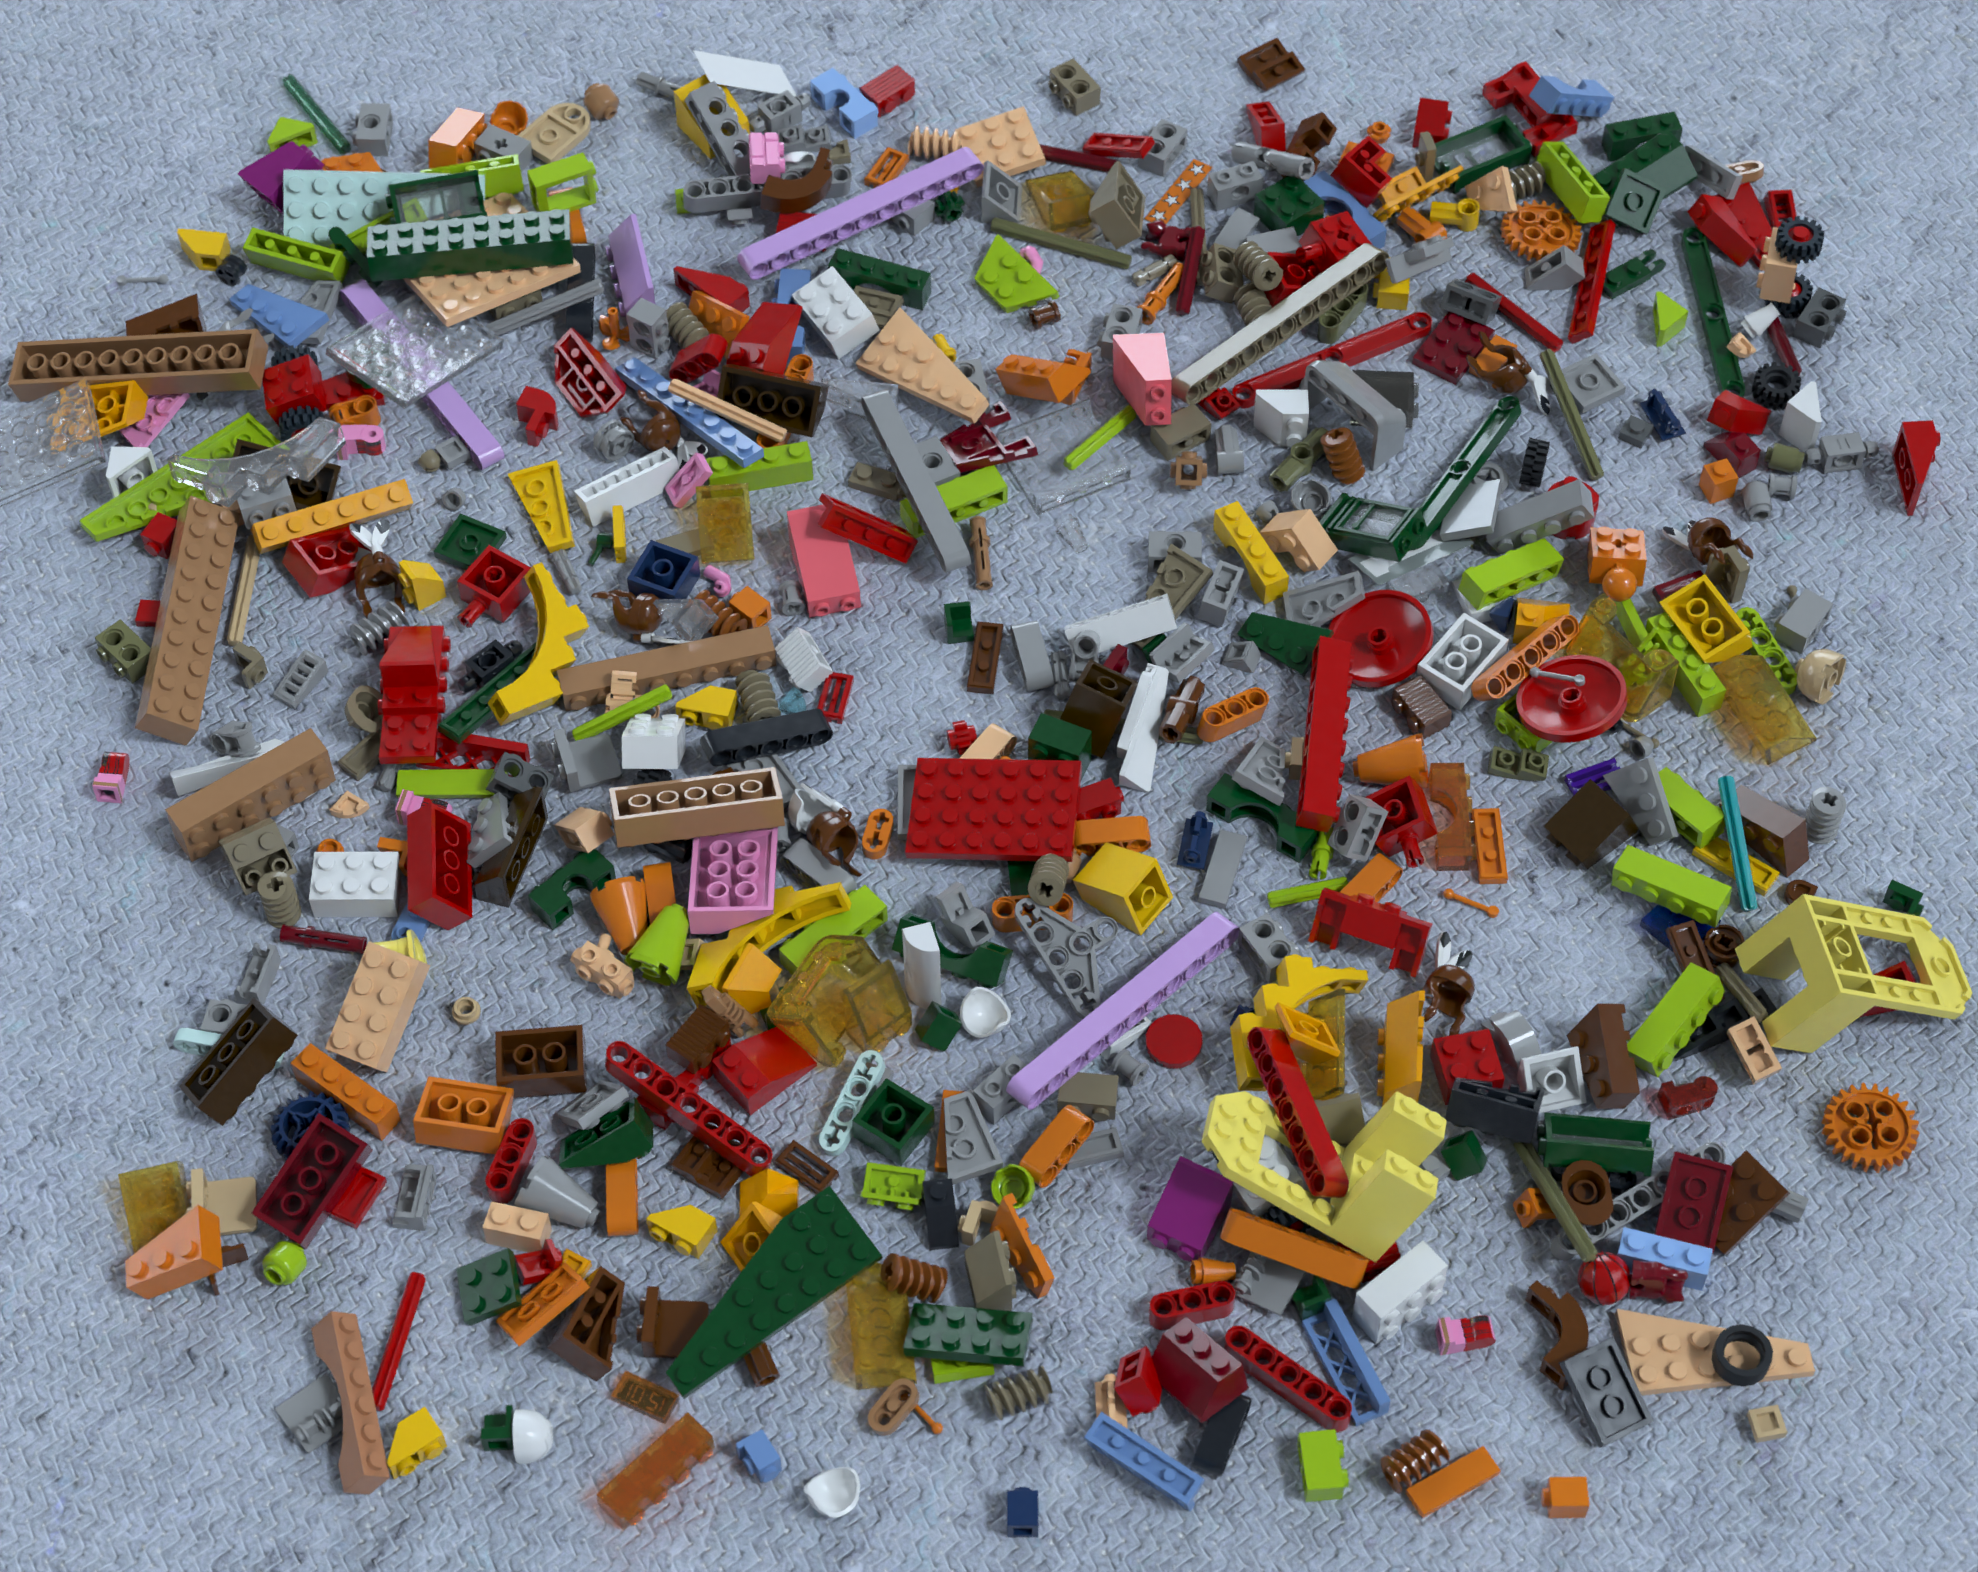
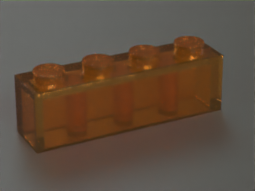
(656, 1471)

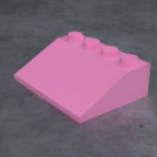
(732, 880)

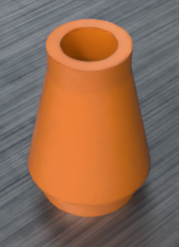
(1210, 1270)

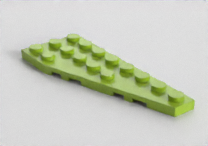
(131, 507)

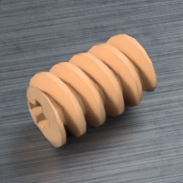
(932, 143)

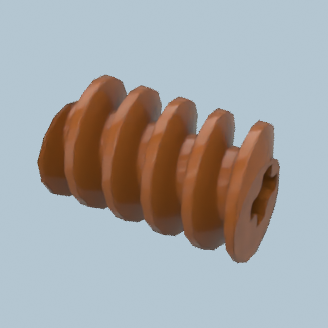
(1343, 455)
(728, 621)
(913, 1277)
(1412, 1458)

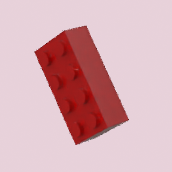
(438, 866)

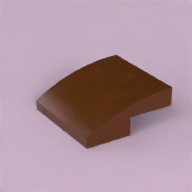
(1270, 64)
(707, 1167)

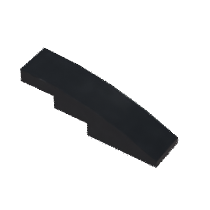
(1717, 1023)

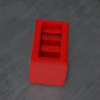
(1776, 197)

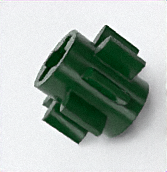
(949, 206)

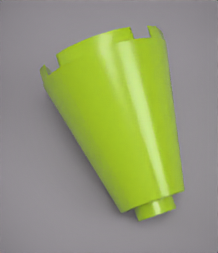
(661, 946)

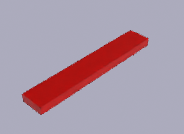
(1591, 287)

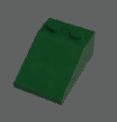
(615, 1139)

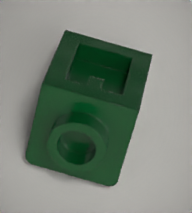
(1904, 898)

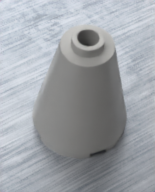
(557, 1194)

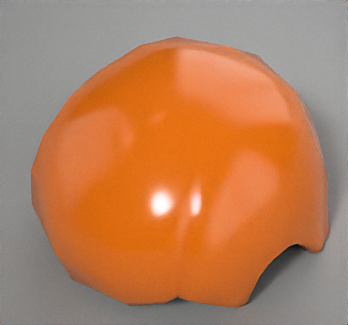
(510, 117)

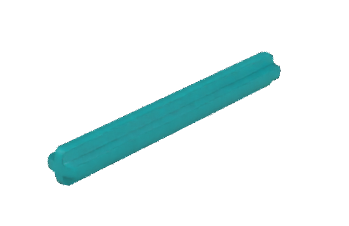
(1737, 843)

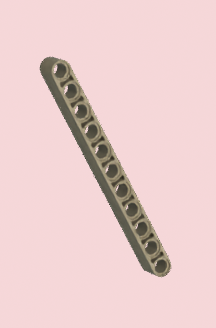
(1278, 324)

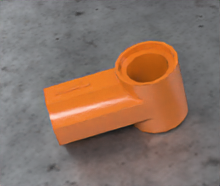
(1419, 226)

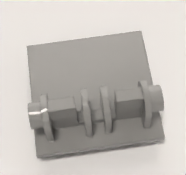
(1267, 1282)
(314, 1413)

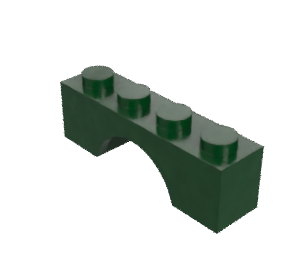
(898, 279)
(1232, 802)
(985, 965)

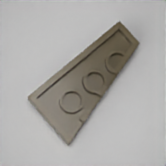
(1181, 579)

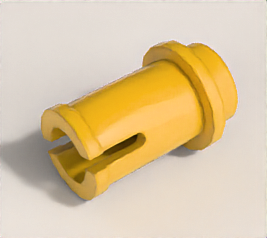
(943, 345)

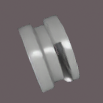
(615, 441)

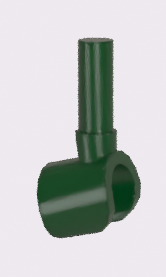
(604, 540)

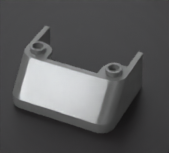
(1361, 402)

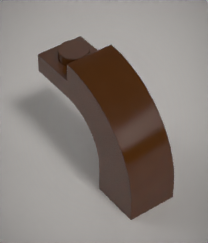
(799, 194)
(1569, 1324)

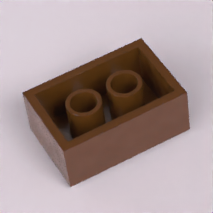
(542, 1060)

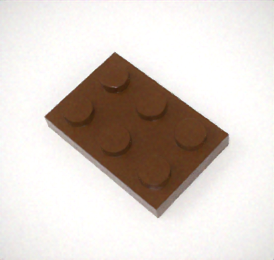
(1749, 1200)

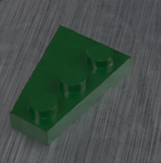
(1284, 639)

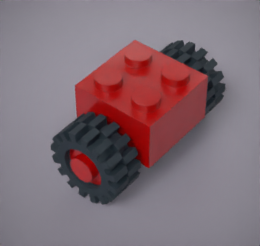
(293, 390)

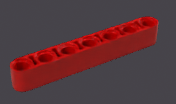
(684, 1096)
(1297, 1113)

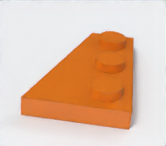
(717, 317)
(1023, 1254)

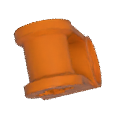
(356, 412)

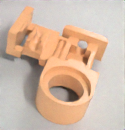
(623, 692)

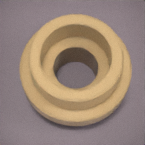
(462, 1005)

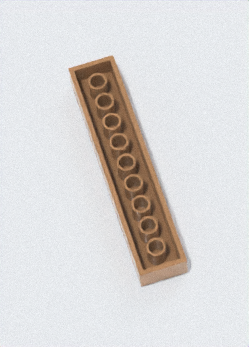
(156, 362)
(187, 621)

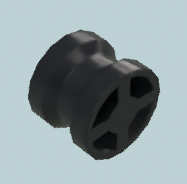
(231, 270)

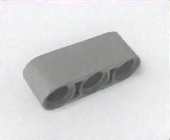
(1032, 656)
(813, 868)

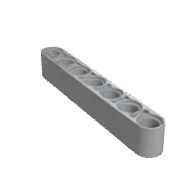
(727, 192)
(1628, 1209)

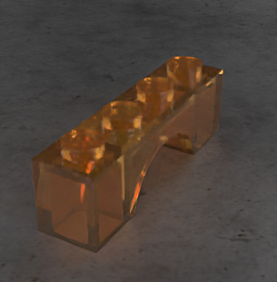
(1453, 845)

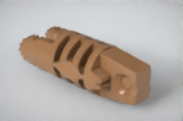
(729, 1009)

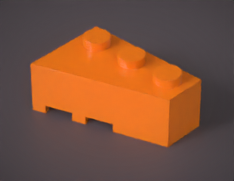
(455, 138)
(177, 1255)

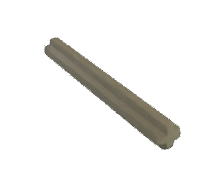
(1198, 218)

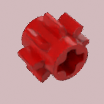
(961, 736)

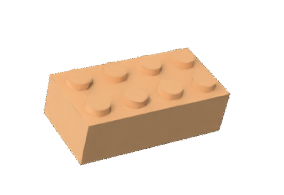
(377, 1007)

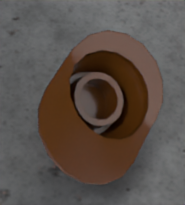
(1588, 1192)

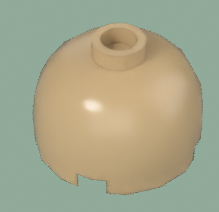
(1819, 673)

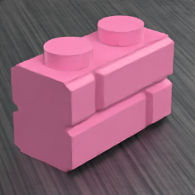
(765, 156)

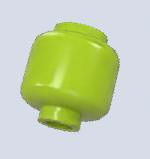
(284, 1263)

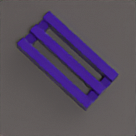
(1595, 772)

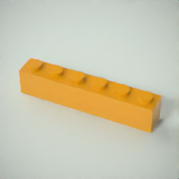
(332, 515)

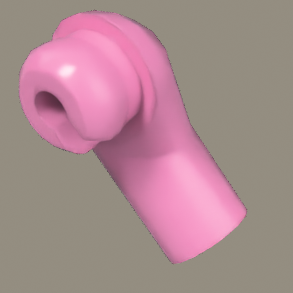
(1030, 254)
(721, 580)

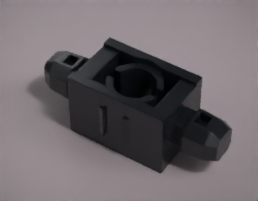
(488, 663)

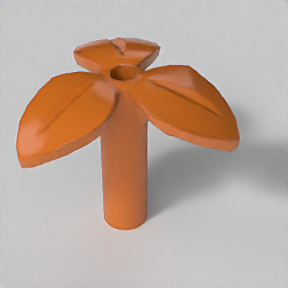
(611, 327)

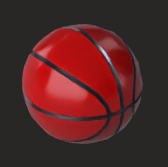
(1604, 1279)

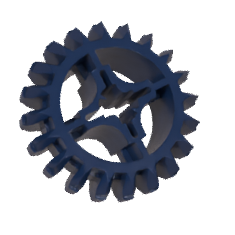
(301, 1115)

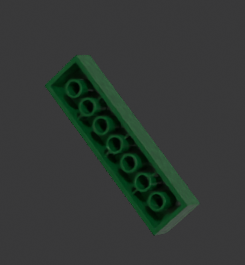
(470, 245)

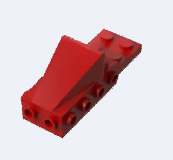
(412, 693)

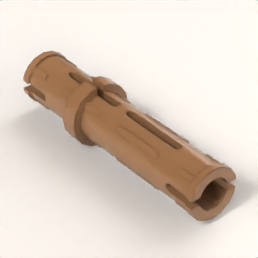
(978, 529)

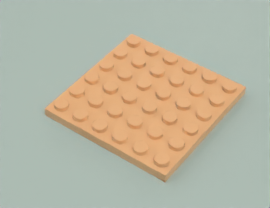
(469, 294)

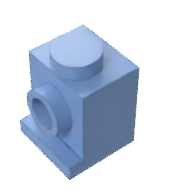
(759, 1456)

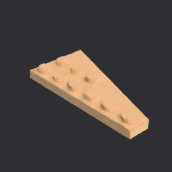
(914, 362)
(1677, 1354)

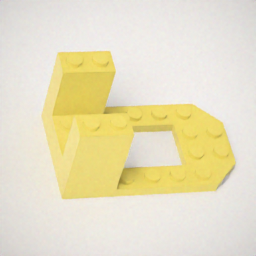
(1824, 943)
(1381, 1165)

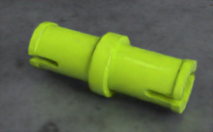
(1321, 854)

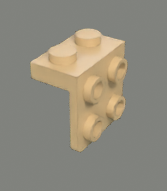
(228, 1199)

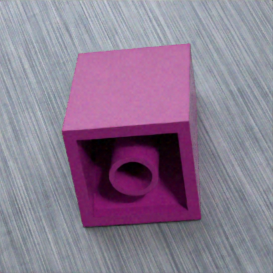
(266, 174)
(1190, 1210)

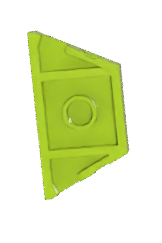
(1011, 278)

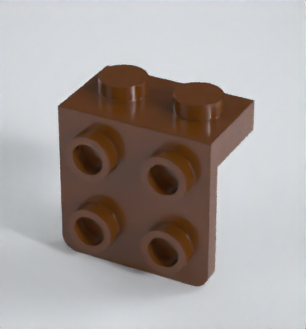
(668, 1323)

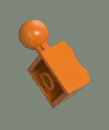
(1616, 560)

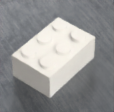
(835, 312)
(1461, 658)
(653, 742)
(355, 884)
(1400, 1293)

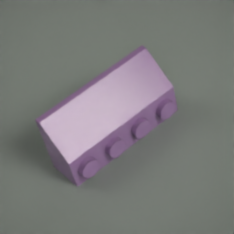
(629, 265)

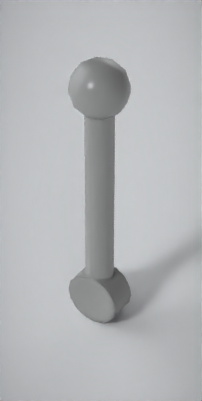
(122, 280)
(1579, 680)

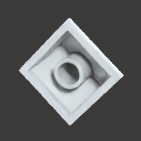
(1802, 418)
(128, 467)
(1557, 1073)

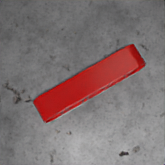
(1294, 1391)

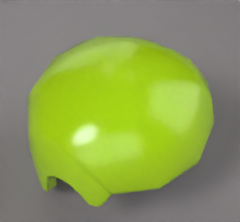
(1013, 1180)

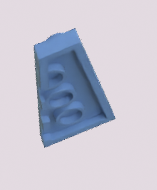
(278, 315)

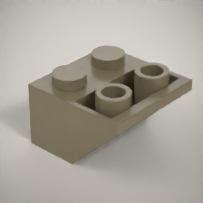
(255, 853)
(1342, 1117)
(990, 1273)

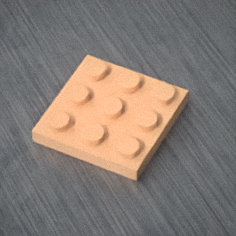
(1005, 142)

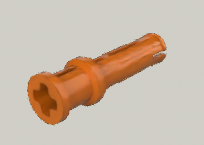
(1156, 300)

